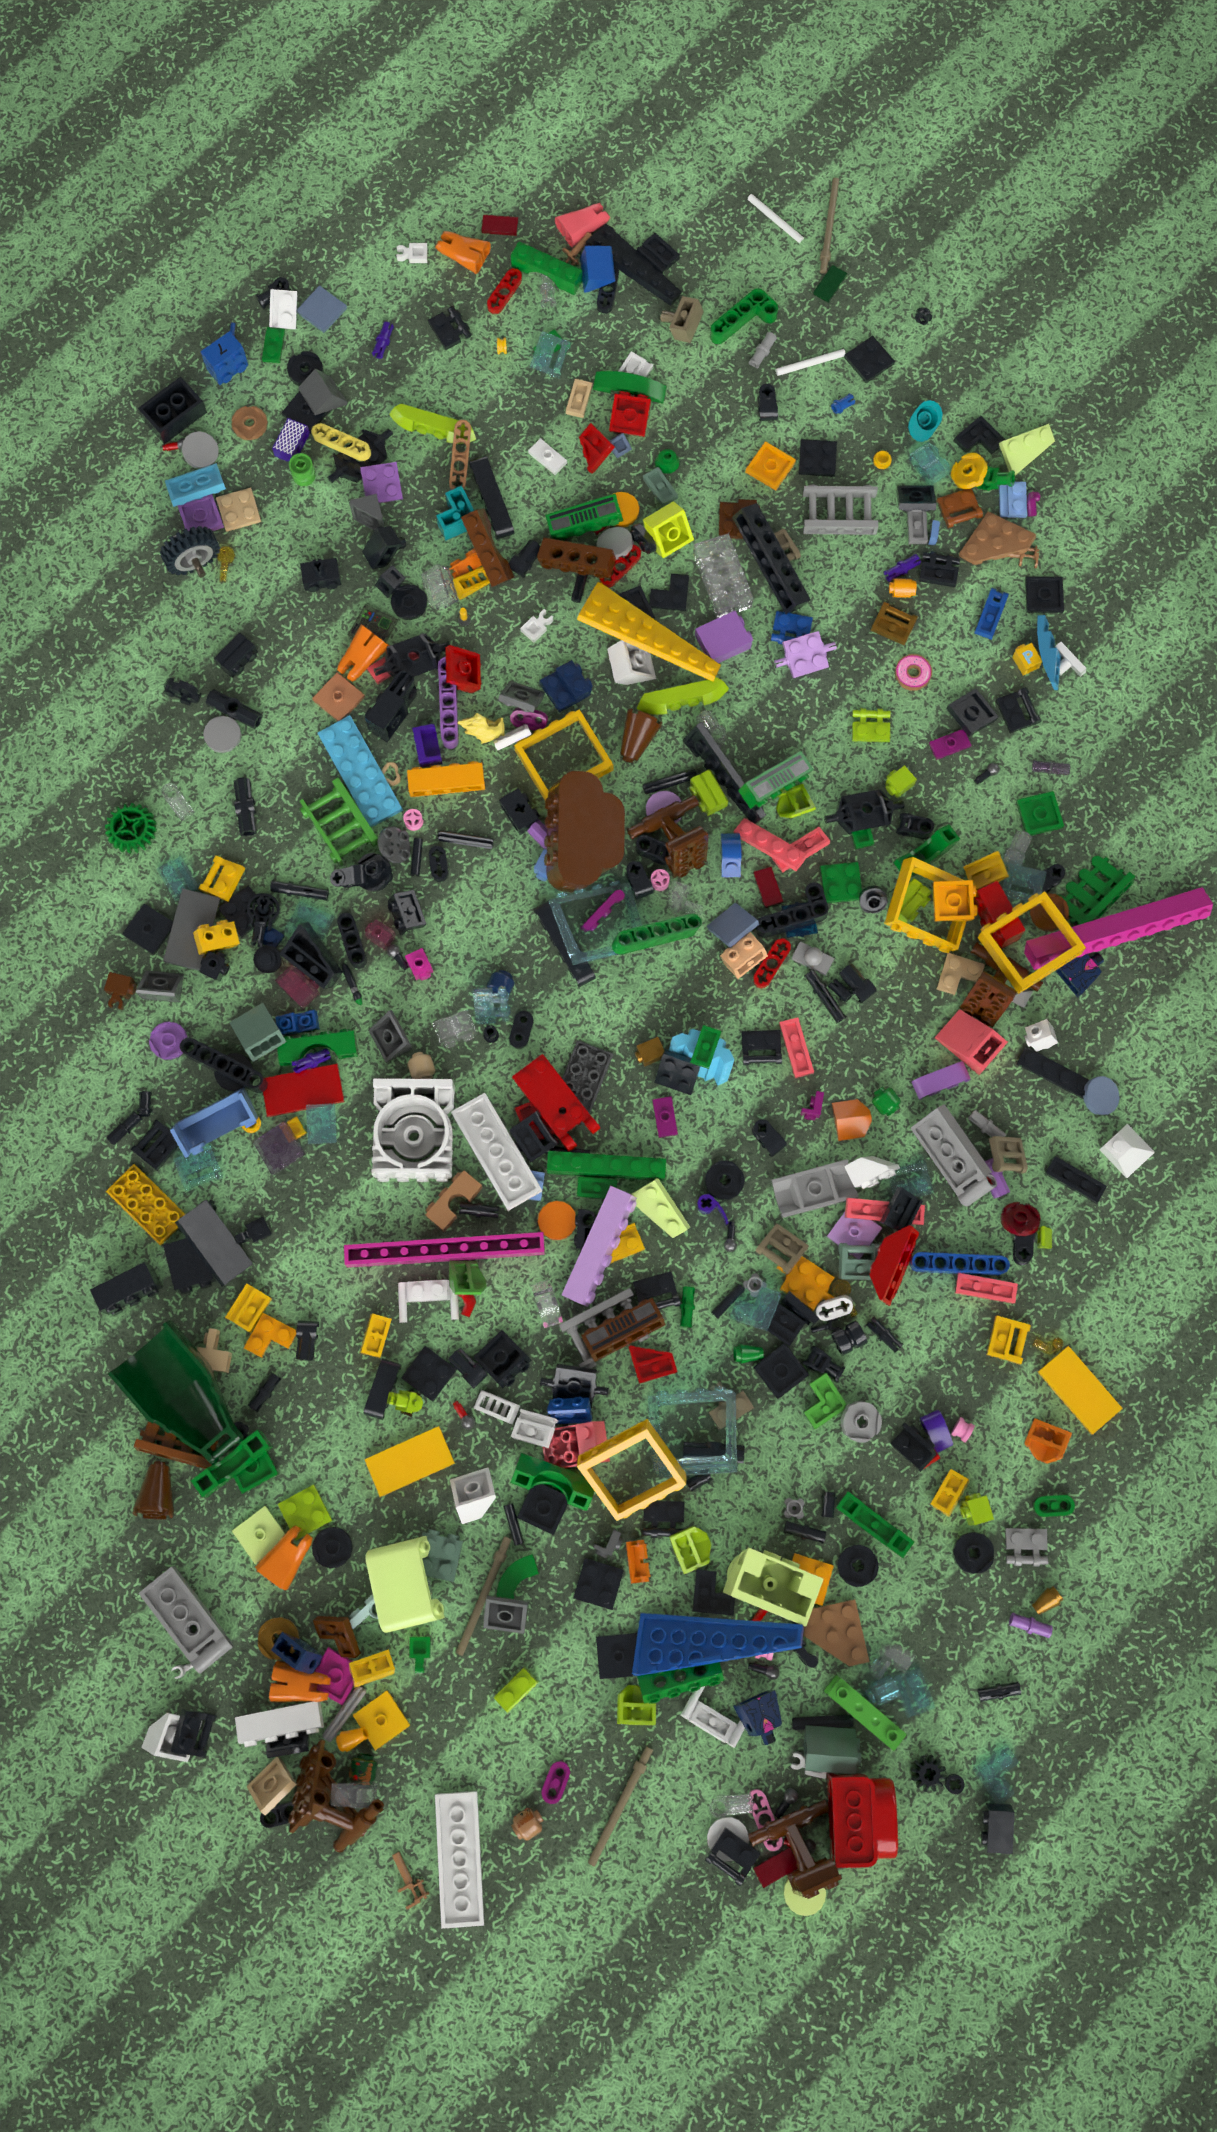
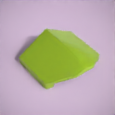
(794, 802)
(691, 1548)
(632, 1709)

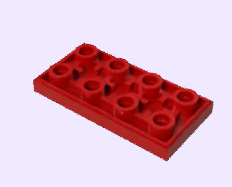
(294, 1090)

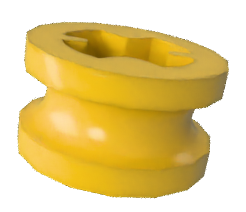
(501, 346)

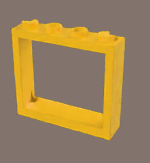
(555, 726)
(937, 875)
(1003, 962)
(619, 1443)

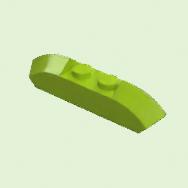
(427, 422)
(688, 694)

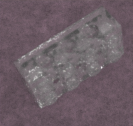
(722, 574)

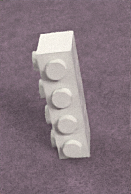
(279, 1722)

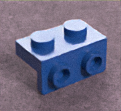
(570, 1410)

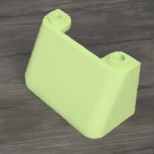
(402, 1585)

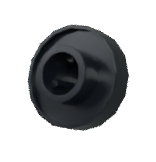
(873, 899)
(267, 959)

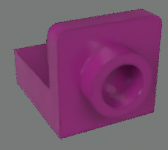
(816, 1104)

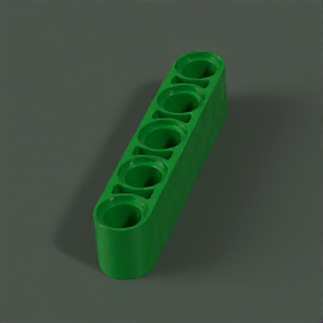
(650, 939)

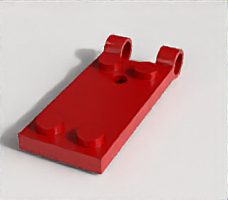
(550, 1093)

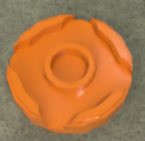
(557, 1220)

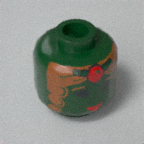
(363, 1768)

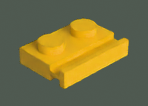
(986, 870)
(629, 1244)
(248, 1308)

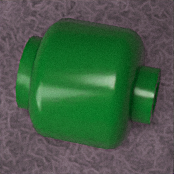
(886, 1101)

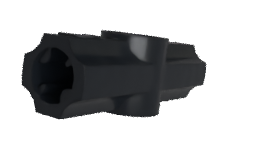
(225, 704)
(244, 807)
(709, 1449)

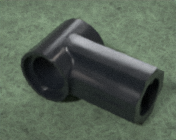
(523, 561)
(859, 986)
(307, 1337)
(470, 1370)

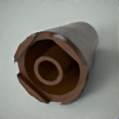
(638, 734)
(155, 1494)

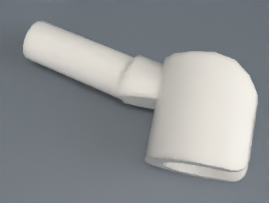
(183, 1669)

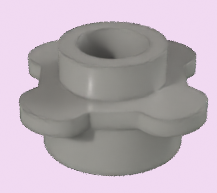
(749, 1285)
(789, 1512)

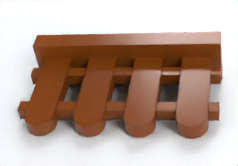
(167, 1449)

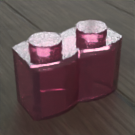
(298, 987)

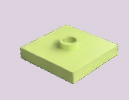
(259, 1534)

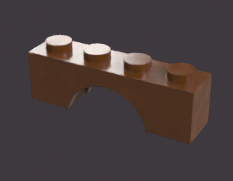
(479, 531)

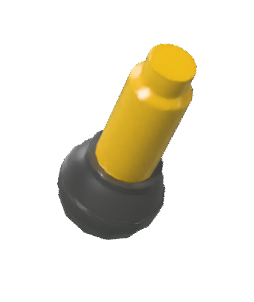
(464, 619)

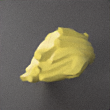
(483, 728)

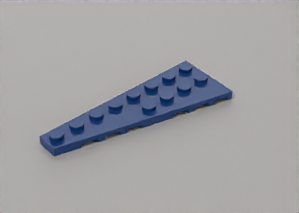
(688, 1641)

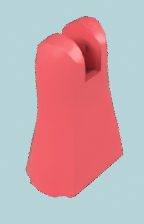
(578, 223)

